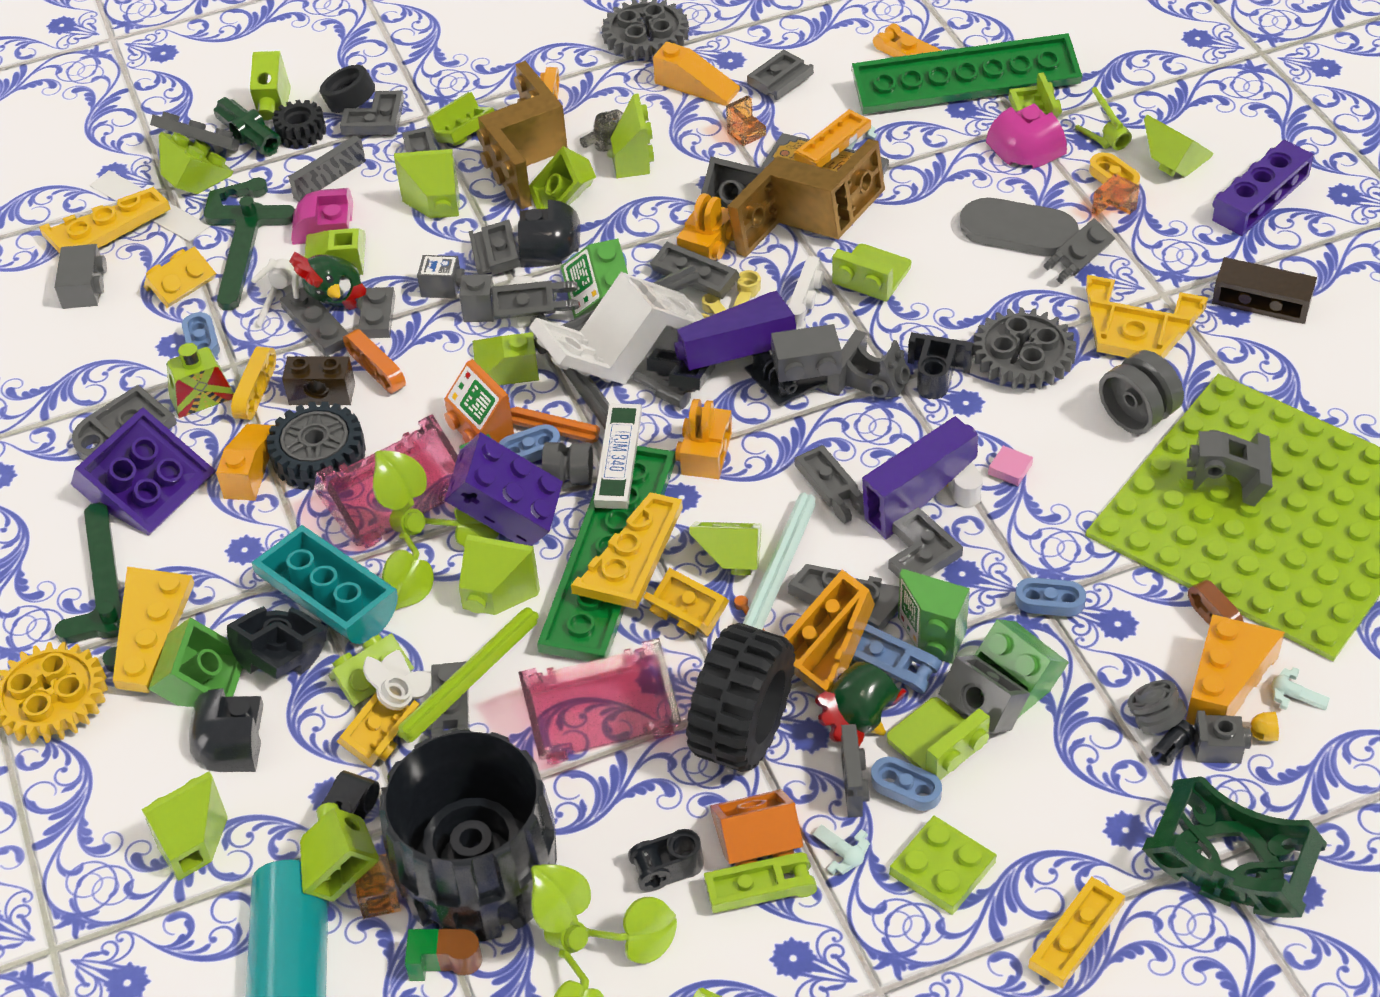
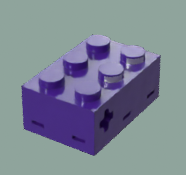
(503, 490)

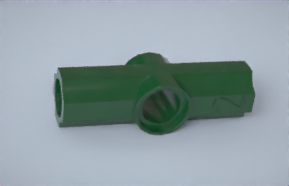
(247, 126)

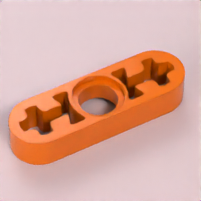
(374, 361)

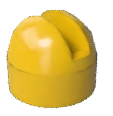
(1265, 727)

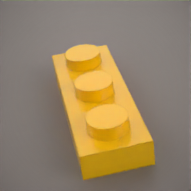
(1076, 932)

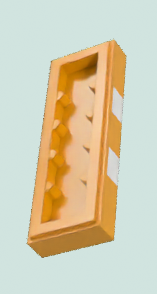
(833, 139)

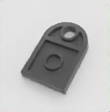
(109, 418)

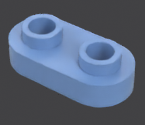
(199, 329)
(531, 441)
(1050, 597)
(908, 783)

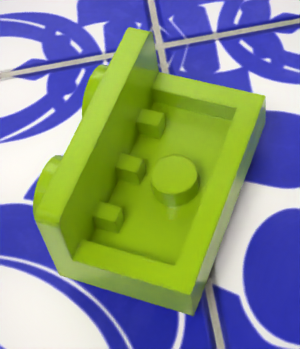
(1041, 95)
(457, 119)
(349, 669)

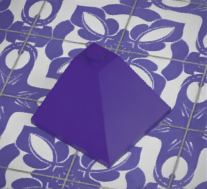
(141, 473)

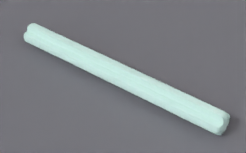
(780, 561)

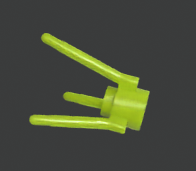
(1114, 132)

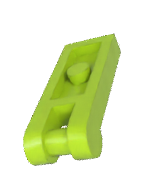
(759, 882)

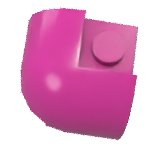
(1027, 137)
(321, 212)

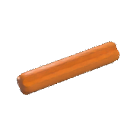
(566, 427)

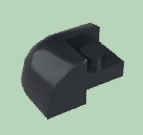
(548, 234)
(276, 641)
(226, 731)

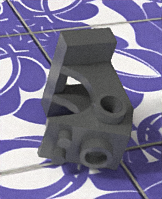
(888, 373)
(1223, 454)

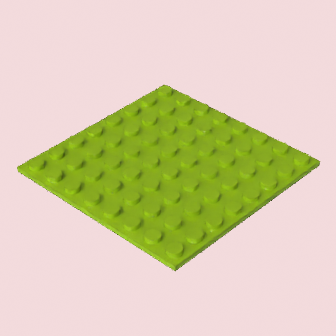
(1292, 561)

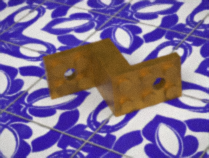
(522, 134)
(806, 197)

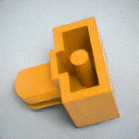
(707, 228)
(705, 440)

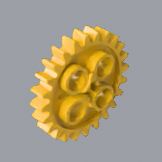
(50, 692)

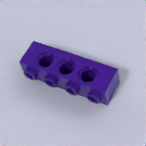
(1262, 187)

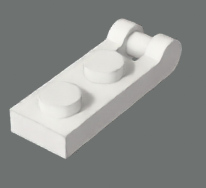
(805, 290)

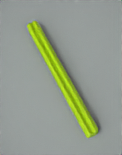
(467, 675)

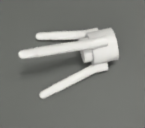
(280, 276)

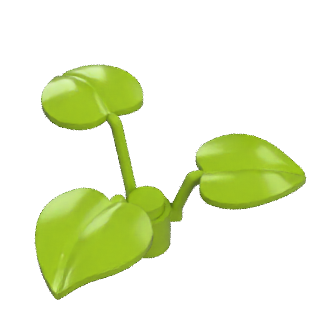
(395, 484)
(563, 893)

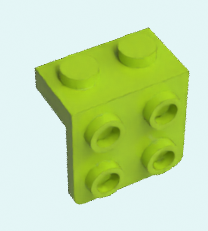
(869, 270)
(939, 737)

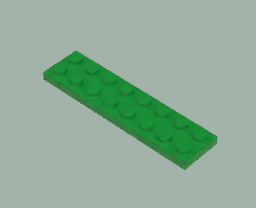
(964, 73)
(586, 626)

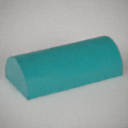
(328, 584)
(285, 935)

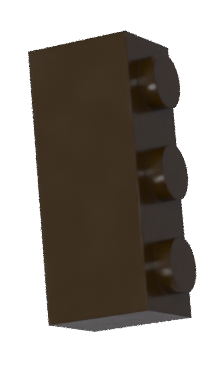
(1264, 290)

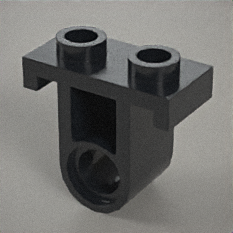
(937, 362)

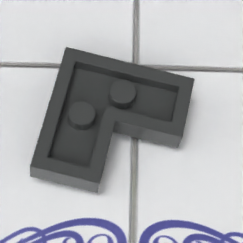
(378, 120)
(928, 545)

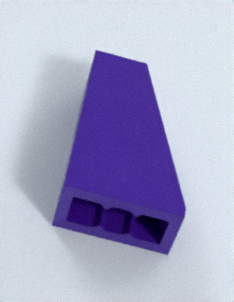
(734, 332)
(917, 474)

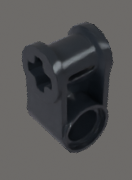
(353, 793)
(665, 860)

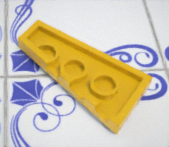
(107, 222)
(632, 555)
(149, 612)

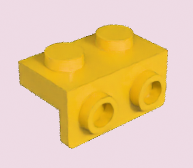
(179, 276)
(688, 602)
(373, 731)

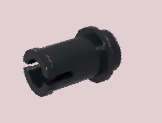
(1174, 742)

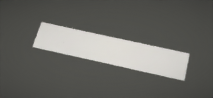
(174, 219)

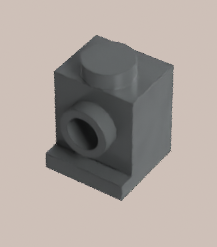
(1220, 738)

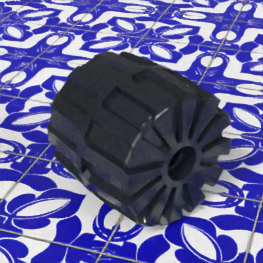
(465, 829)

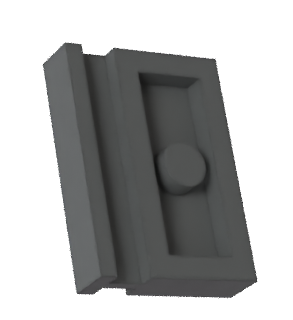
(780, 74)
(495, 248)
(853, 764)

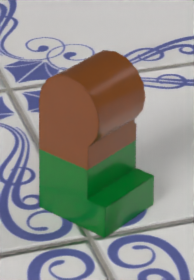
(441, 951)

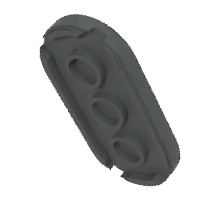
(1017, 225)

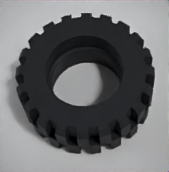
(740, 697)

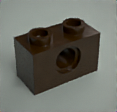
(318, 380)

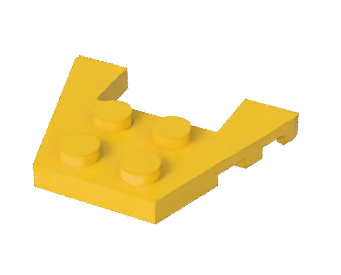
(1129, 329)

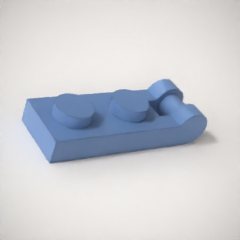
(895, 658)

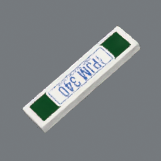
(618, 456)

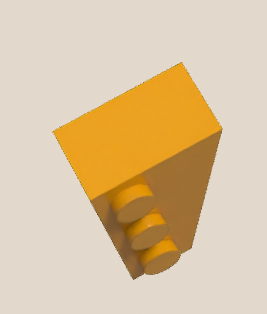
(830, 632)
(1231, 665)

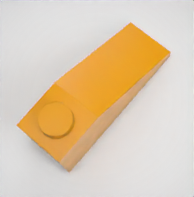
(690, 73)
(244, 463)

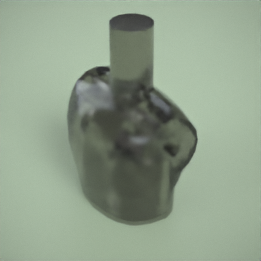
(603, 128)

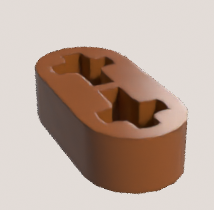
(1210, 601)

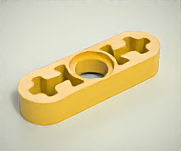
(253, 383)

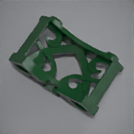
(1268, 837)

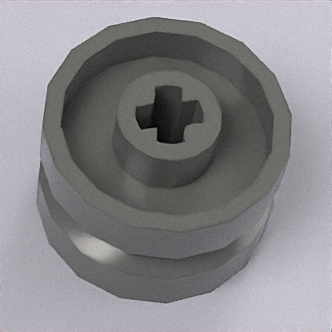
(1141, 392)

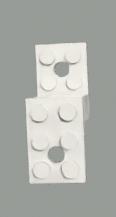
(618, 329)

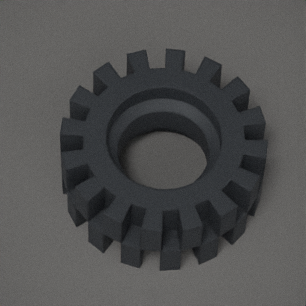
(299, 123)

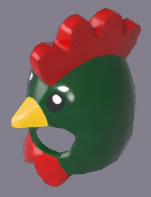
(322, 277)
(858, 700)

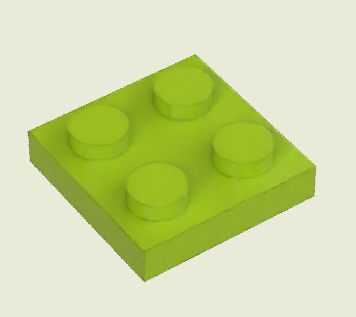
(943, 864)

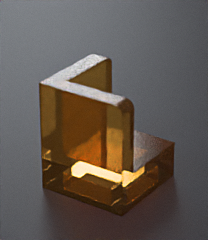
(742, 123)
(1118, 193)
(377, 890)

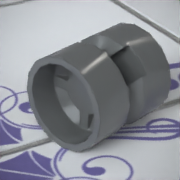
(569, 463)

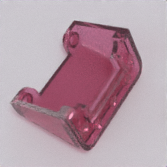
(351, 494)
(599, 702)

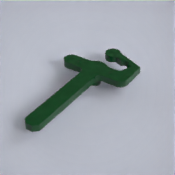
(248, 219)
(105, 618)

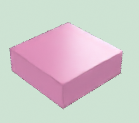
(1010, 465)

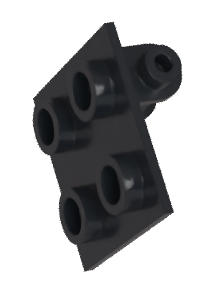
(764, 374)

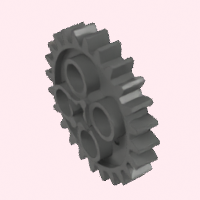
(627, 33)
(1040, 360)

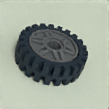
(314, 441)

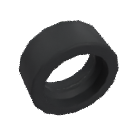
(347, 88)

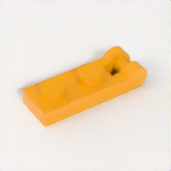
(898, 43)

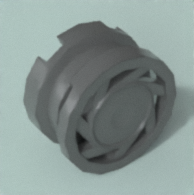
(1157, 706)

